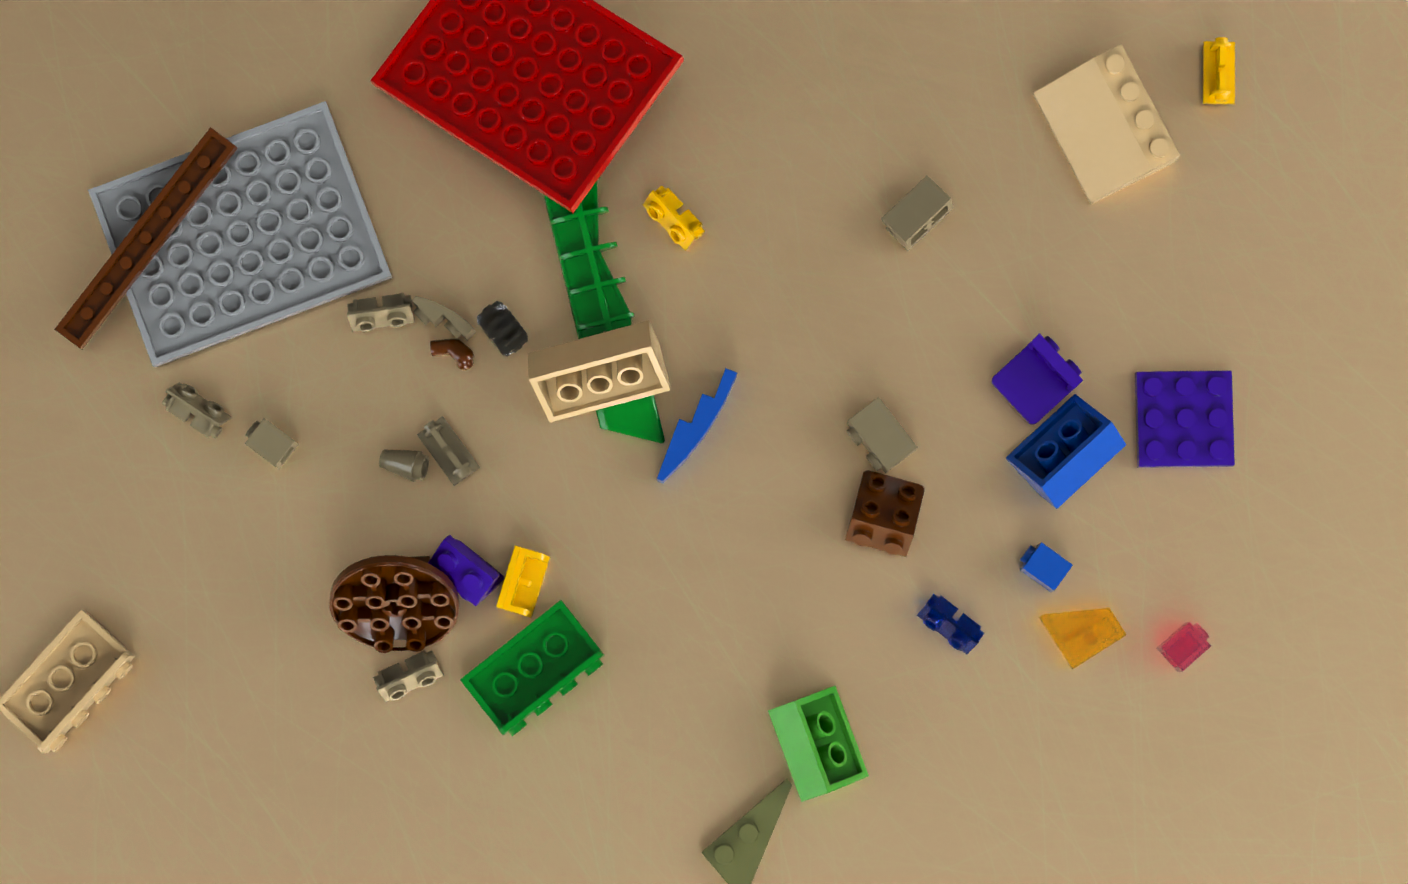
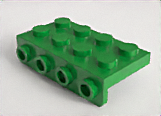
(533, 669)

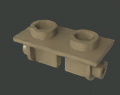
(366, 316)
(184, 400)
(448, 450)
(421, 672)

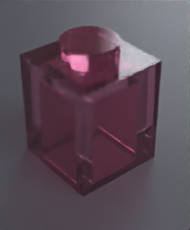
(1184, 646)

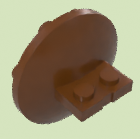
(394, 600)

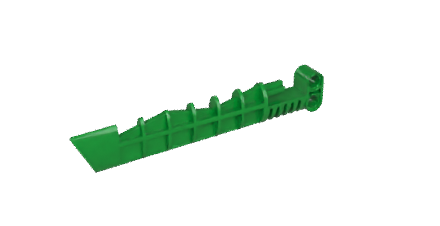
(598, 302)

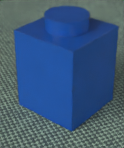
(1044, 566)

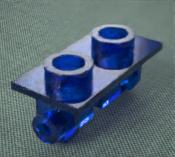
(961, 634)

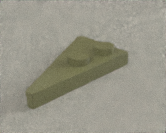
(742, 846)

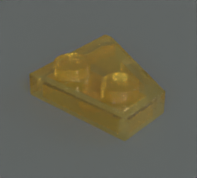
(1082, 633)

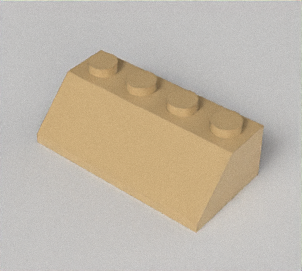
(598, 371)

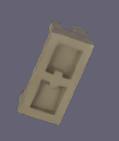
(917, 213)

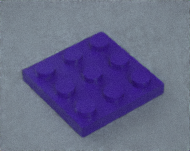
(1184, 419)

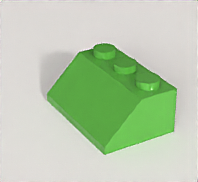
(818, 743)

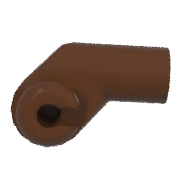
(454, 348)

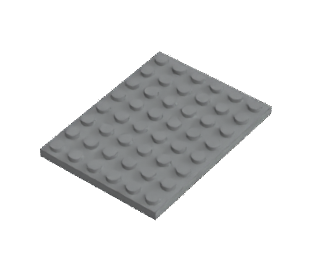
(259, 244)

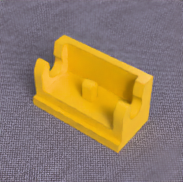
(523, 581)

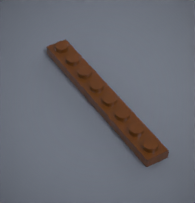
(146, 238)

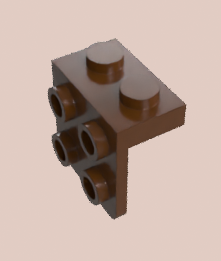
(885, 513)

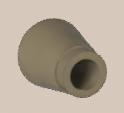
(405, 463)

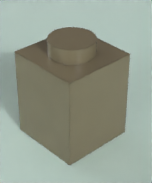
(270, 442)

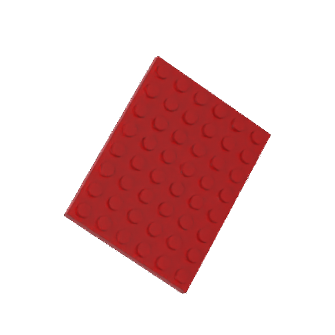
(531, 84)

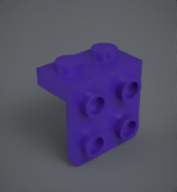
(1037, 379)
(466, 569)

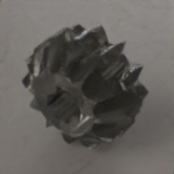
(502, 328)

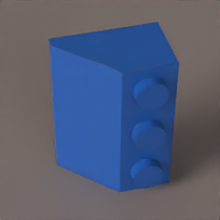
(1066, 450)

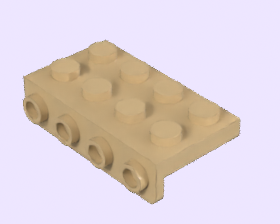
(65, 682)

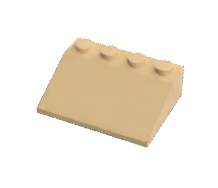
(1106, 124)

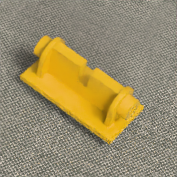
(1219, 71)
(682, 228)

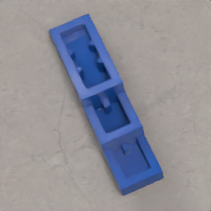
(689, 435)

